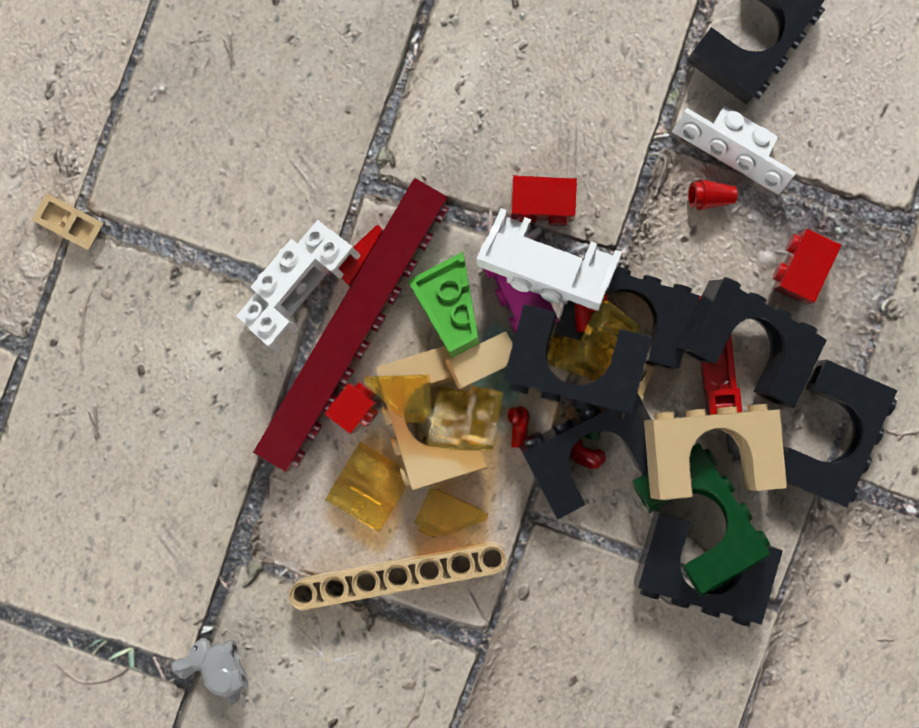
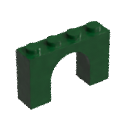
(741, 544)

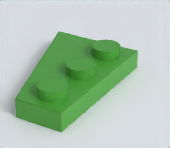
(448, 303)

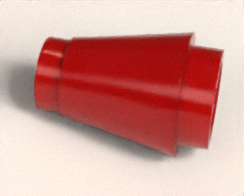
(710, 194)

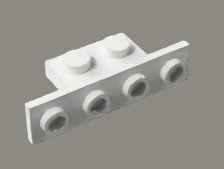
(737, 144)

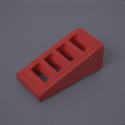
(351, 266)

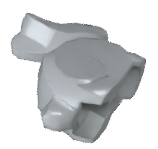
(219, 668)

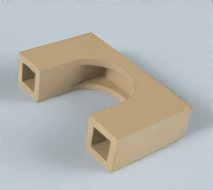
(755, 433)
(423, 463)

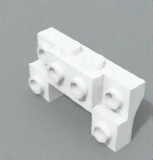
(545, 269)
(291, 280)

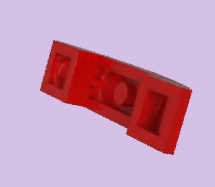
(720, 381)

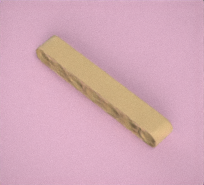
(385, 585)

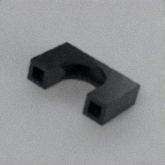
(746, 71)
(669, 308)
(792, 344)
(612, 391)
(867, 406)
(550, 452)
(660, 574)

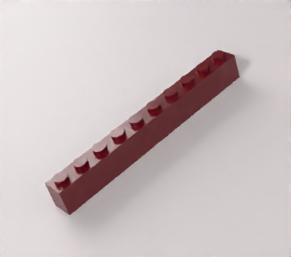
(351, 326)

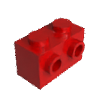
(543, 199)
(805, 266)
(353, 408)

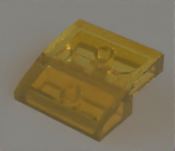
(601, 336)
(465, 419)
(368, 487)

